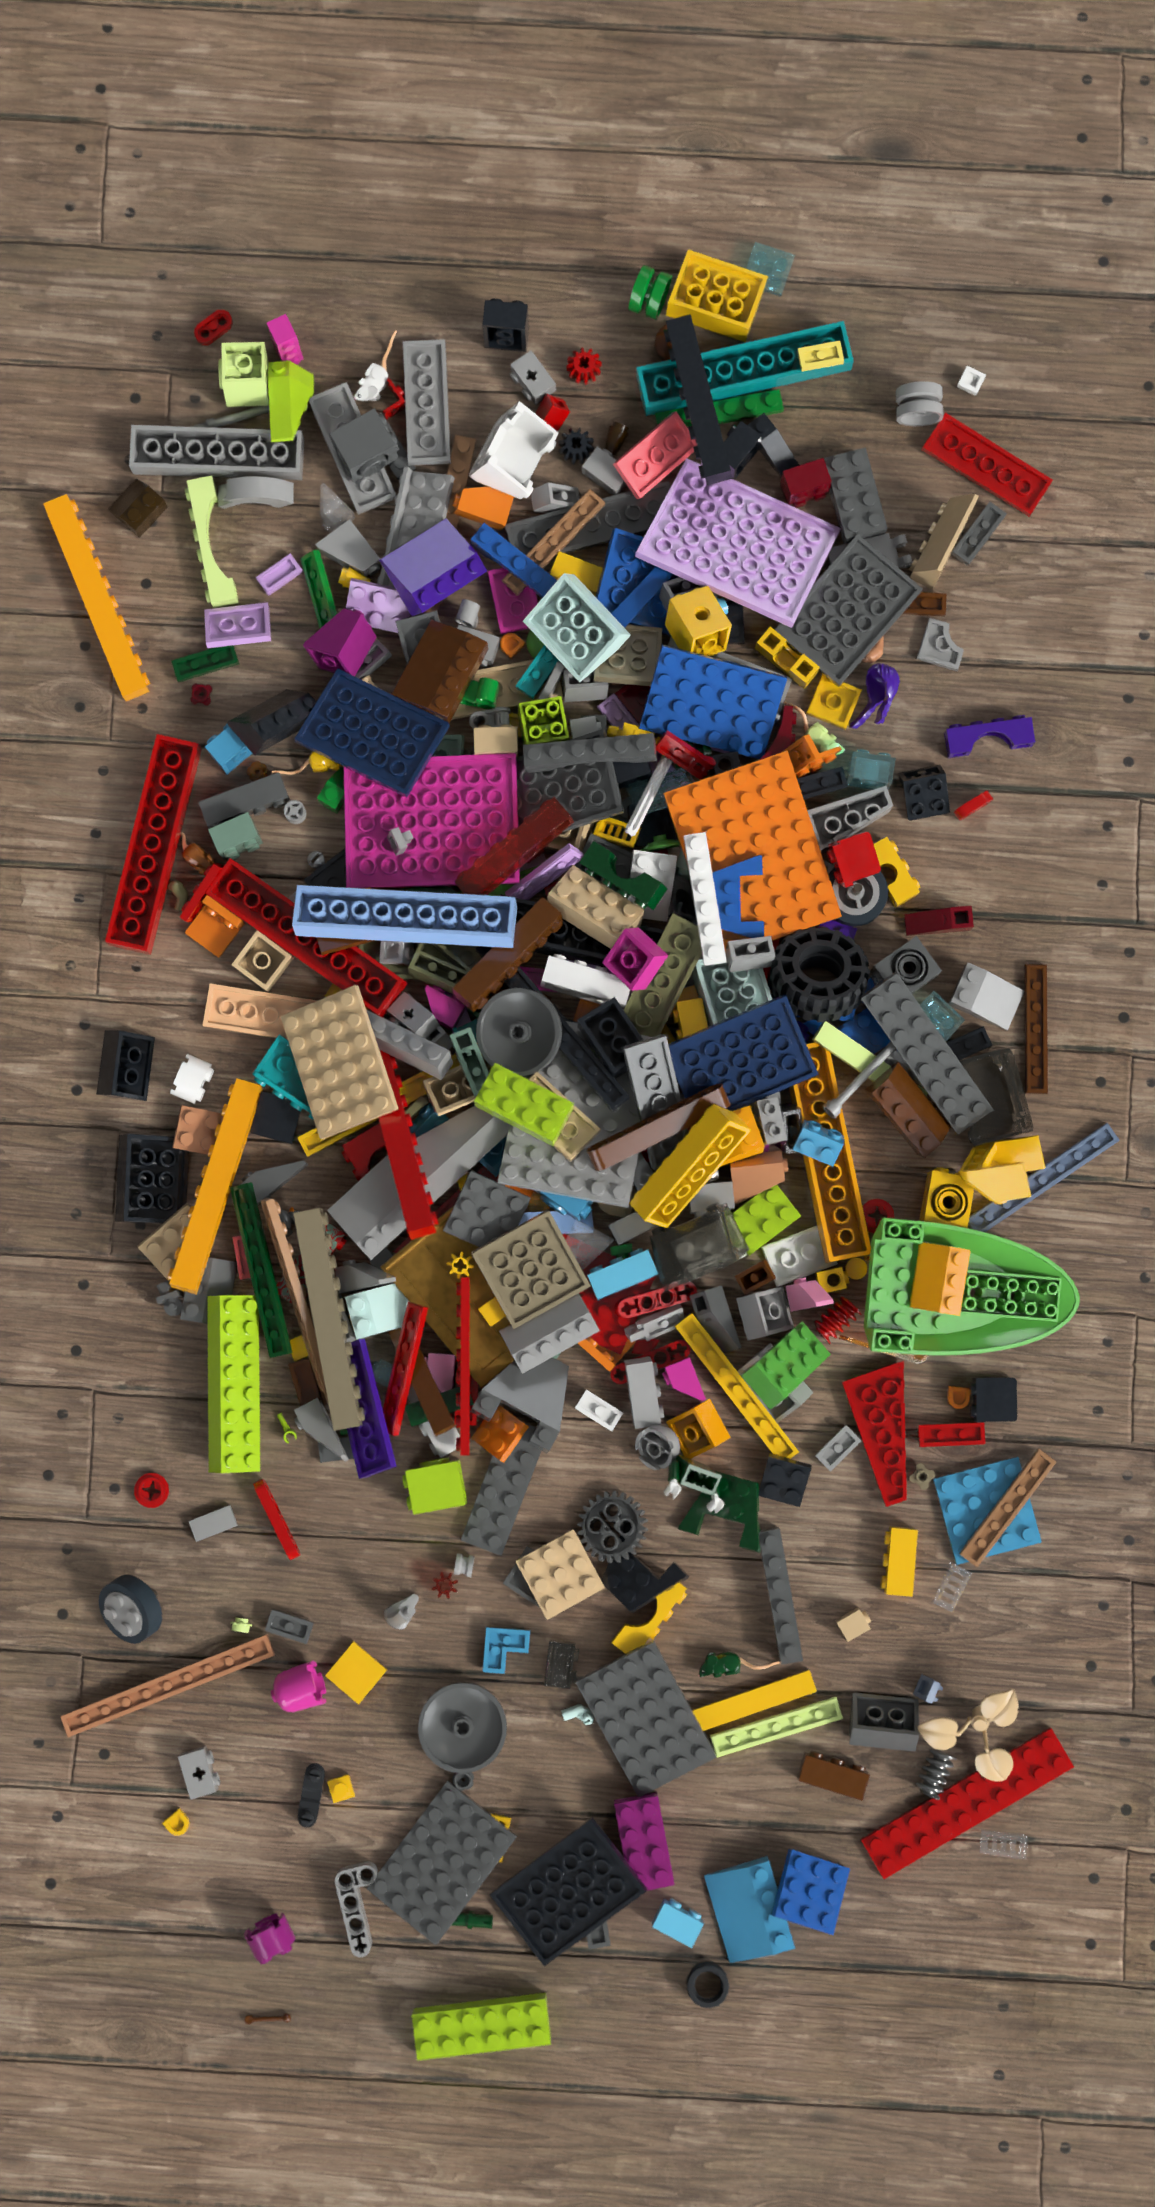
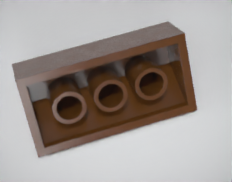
(909, 1110)

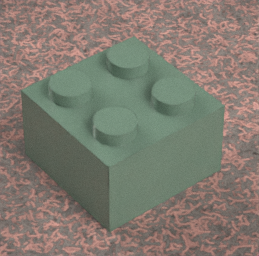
(236, 837)

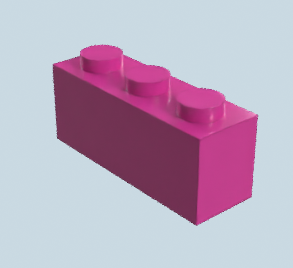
(285, 339)

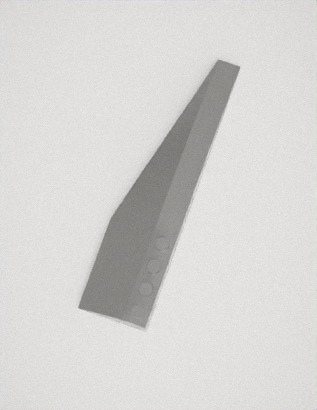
(372, 1206)

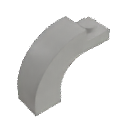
(255, 490)

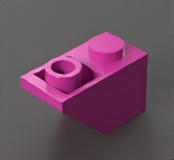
(445, 1009)

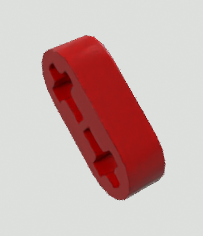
(973, 805)

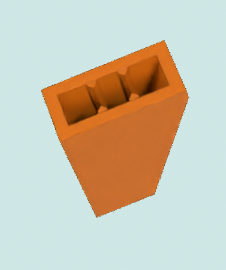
(483, 506)

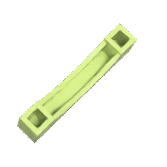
(203, 496)

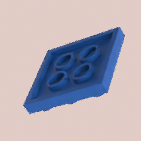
(810, 1892)

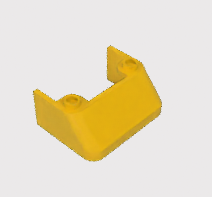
(1001, 1167)

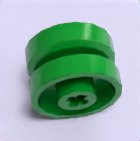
(647, 292)

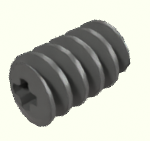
(935, 1773)

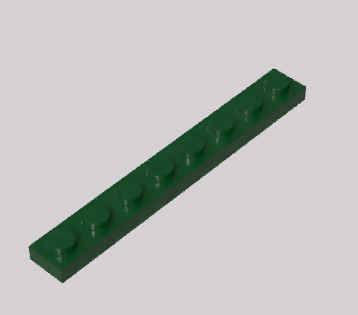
(261, 1270)

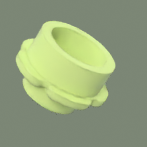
(240, 1625)

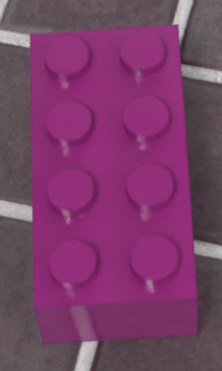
(644, 1839)

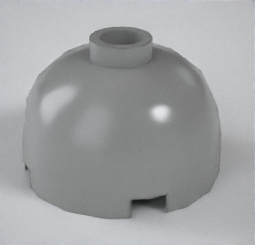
(657, 1446)

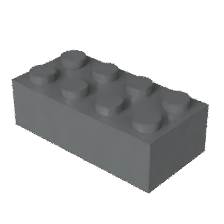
(855, 496)

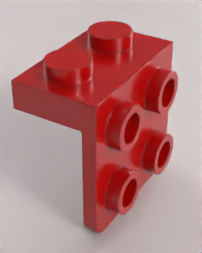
(853, 858)

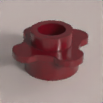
(196, 690)

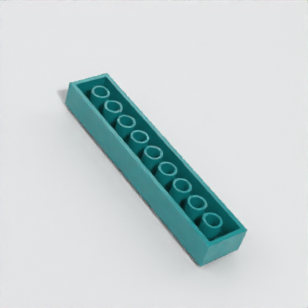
(744, 367)

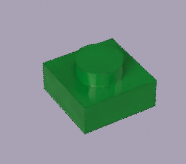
(621, 1250)

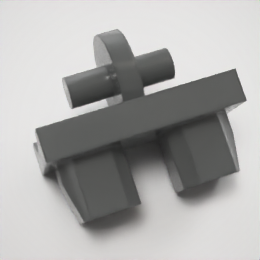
(170, 1298)

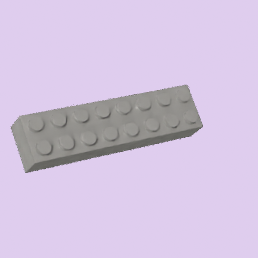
(214, 452)

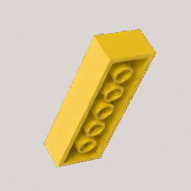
(689, 1166)

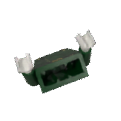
(695, 1476)

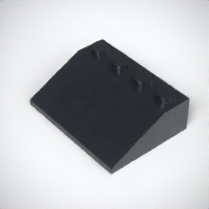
(150, 1179)

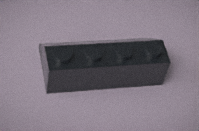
(273, 720)

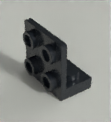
(925, 792)

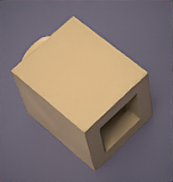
(853, 1624)

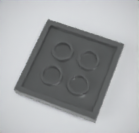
(485, 1210)

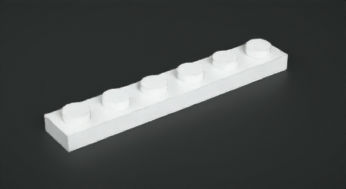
(704, 899)

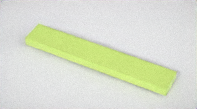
(849, 1050)
(776, 1726)

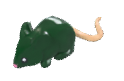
(726, 1663)

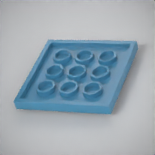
(971, 1495)

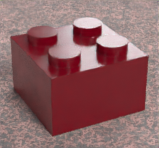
(806, 483)

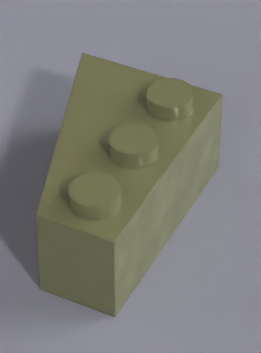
(437, 966)

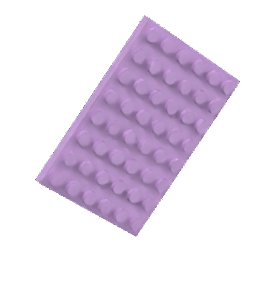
(738, 544)

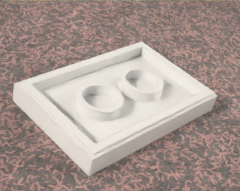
(796, 1256)

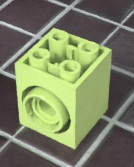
(244, 374)

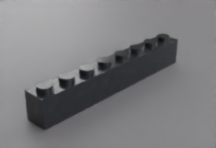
(698, 398)

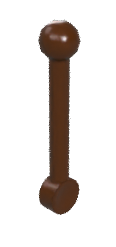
(249, 2019)

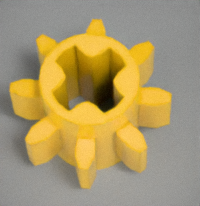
(455, 1268)

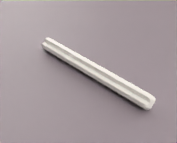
(648, 795)

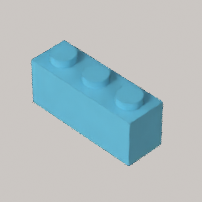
(622, 1273)

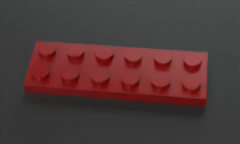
(987, 464)

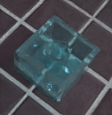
(870, 770)

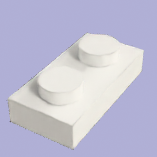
(599, 1410)

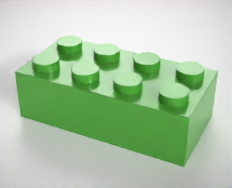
(786, 1365)

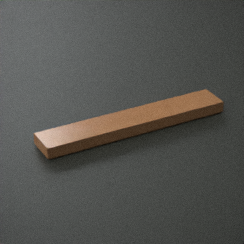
(559, 536)
(1007, 1507)

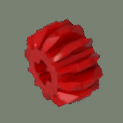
(584, 358)

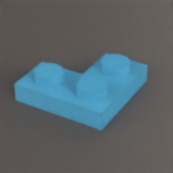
(499, 1642)

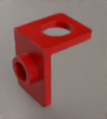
(399, 405)

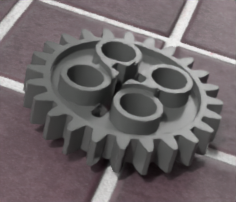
(598, 1539)

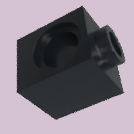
(731, 758)

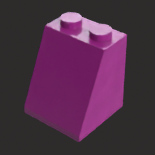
(341, 642)

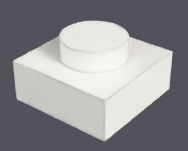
(971, 380)

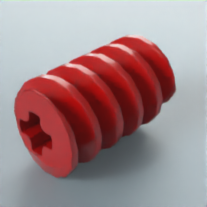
(836, 1319)

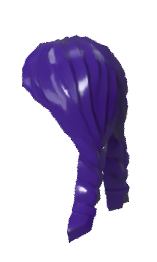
(882, 686)

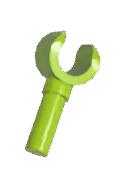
(286, 1428)

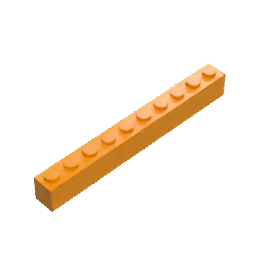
(96, 597)
(216, 1186)

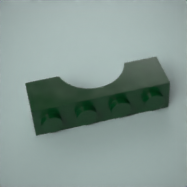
(643, 888)

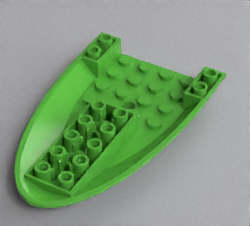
(989, 1319)

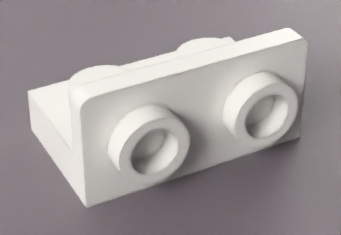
(396, 952)

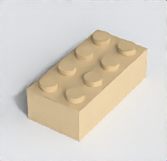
(594, 907)

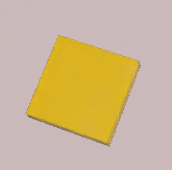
(834, 703)
(356, 1672)

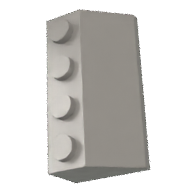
(549, 1333)

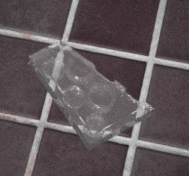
(586, 1243)

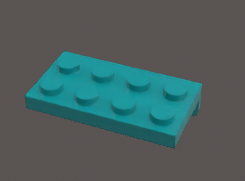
(281, 1073)

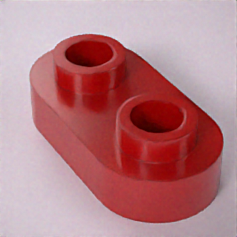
(212, 326)

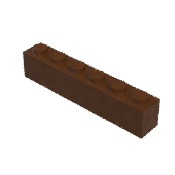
(503, 962)

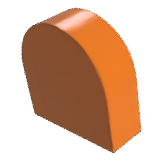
(511, 644)
(958, 1397)

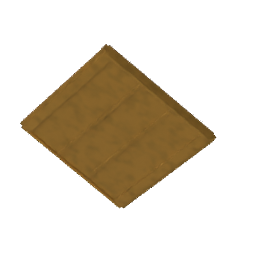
(425, 1280)

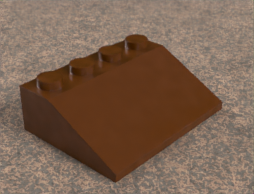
(441, 670)

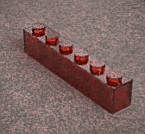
(515, 849)

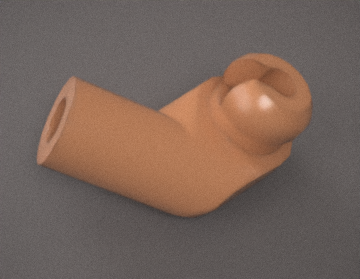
(875, 653)

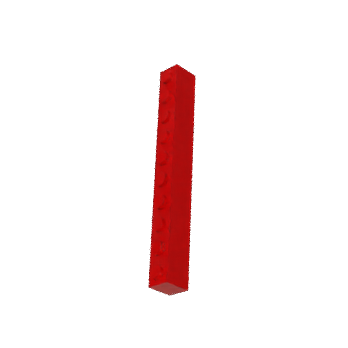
(405, 1161)

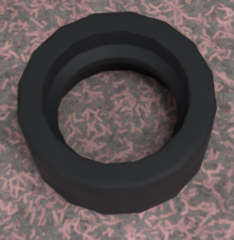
(707, 2002)

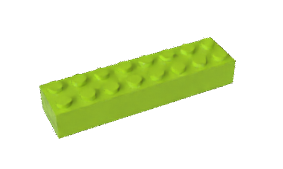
(233, 1384)

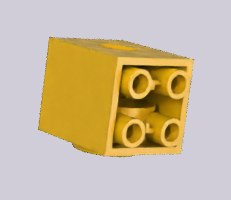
(698, 622)
(942, 1185)

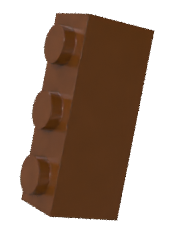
(833, 1775)

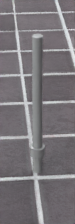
(215, 423)

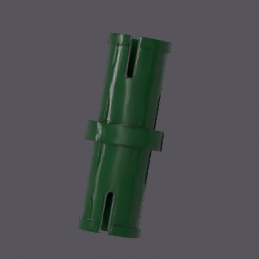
(474, 1920)

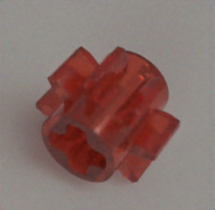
(451, 1583)

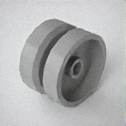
(919, 403)

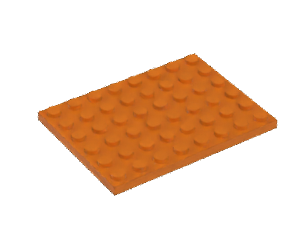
(763, 814)

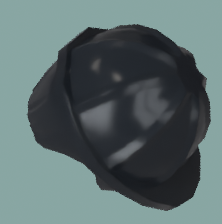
(682, 906)

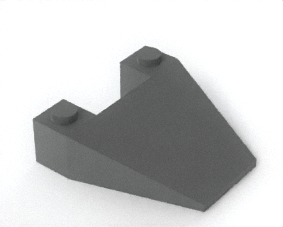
(535, 1394)

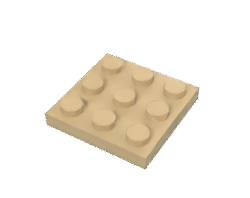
(560, 1574)

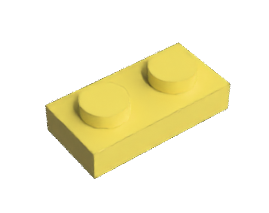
(820, 356)

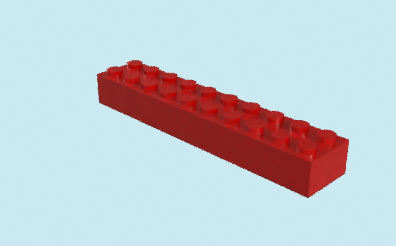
(153, 844)
(273, 916)

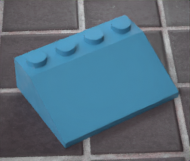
(743, 1907)

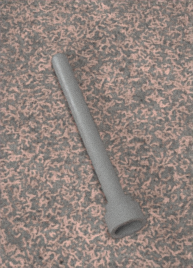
(834, 1106)

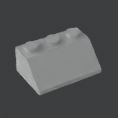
(790, 1403)

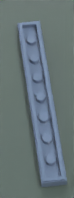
(1046, 1178)

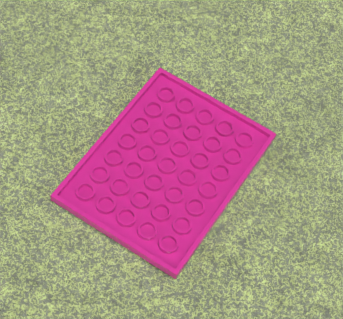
(452, 812)

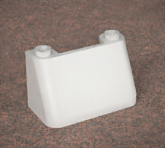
(513, 451)

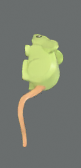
(818, 734)

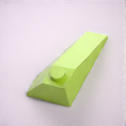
(289, 393)

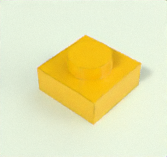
(341, 1788)

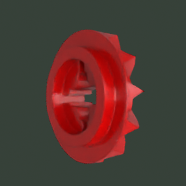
(870, 1207)
(143, 1496)

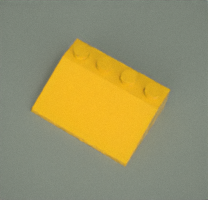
(717, 295)

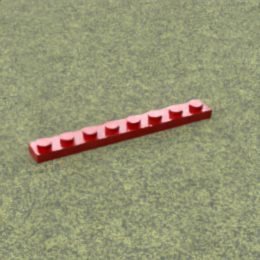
(463, 1375)

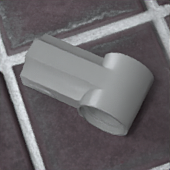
(468, 614)

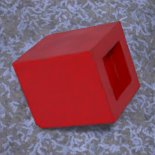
(553, 411)

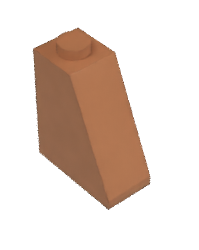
(757, 1174)

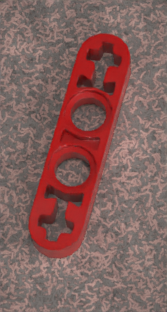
(656, 1302)
(673, 1345)
(276, 1519)

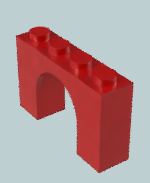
(362, 1150)

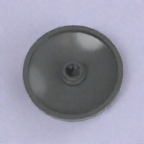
(519, 1031)
(462, 1727)

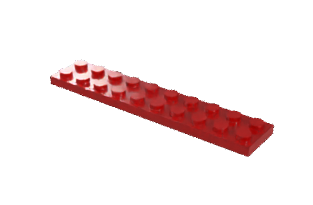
(965, 1805)

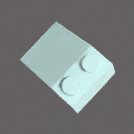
(377, 1310)

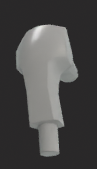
(401, 1612)

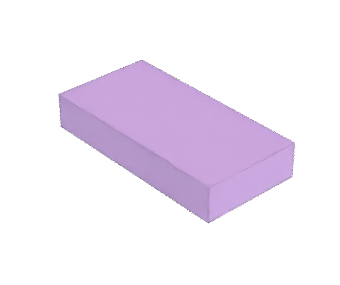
(279, 574)

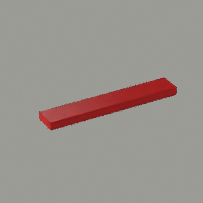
(404, 1366)

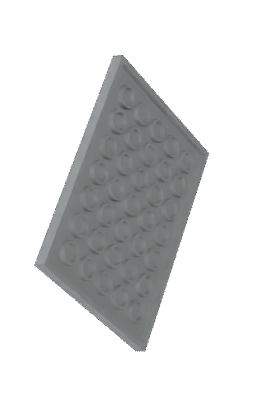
(543, 1168)

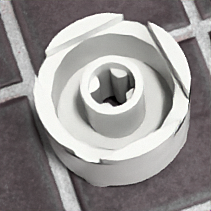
(191, 1079)

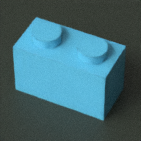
(678, 1922)

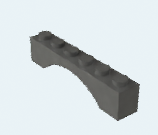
(609, 749)
(780, 1596)

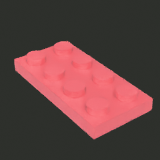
(655, 455)

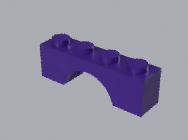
(1016, 733)

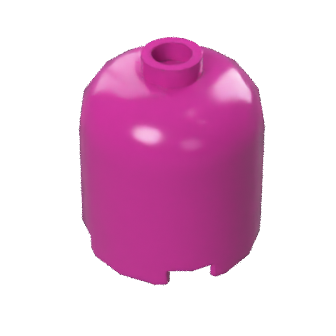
(299, 1688)

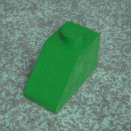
(333, 792)

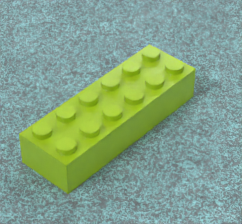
(481, 2026)

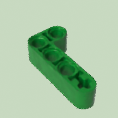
(482, 694)

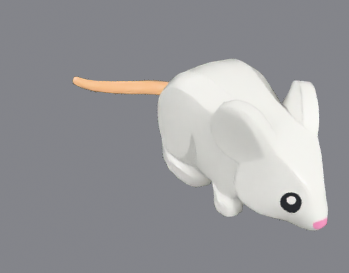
(375, 379)

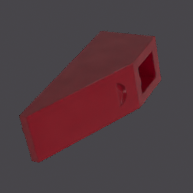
(939, 921)

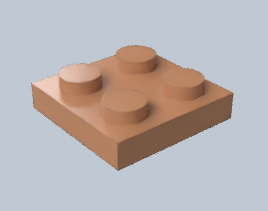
(196, 1129)

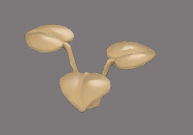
(996, 1707)

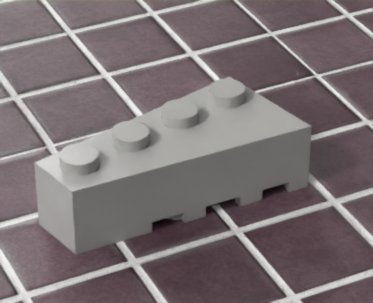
(848, 816)

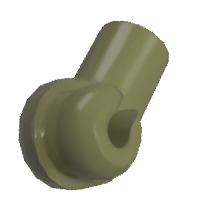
(180, 893)

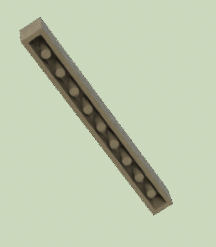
(328, 1319)

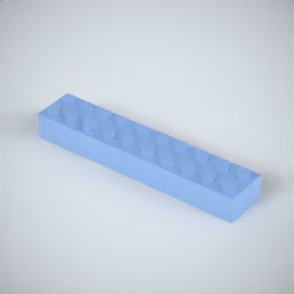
(405, 916)

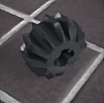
(576, 438)

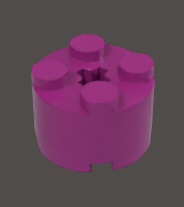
(270, 1937)

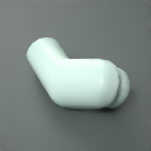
(580, 1712)

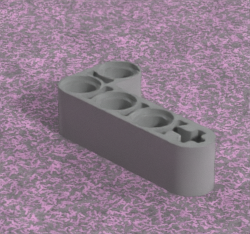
(357, 1910)

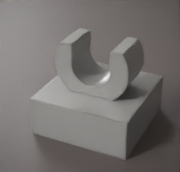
(399, 840)

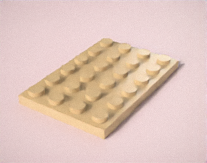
(339, 1062)

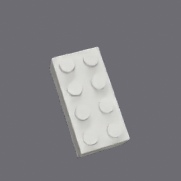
(582, 981)

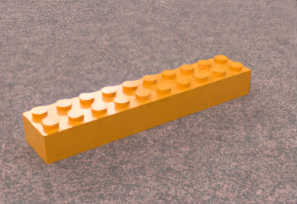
(834, 1187)

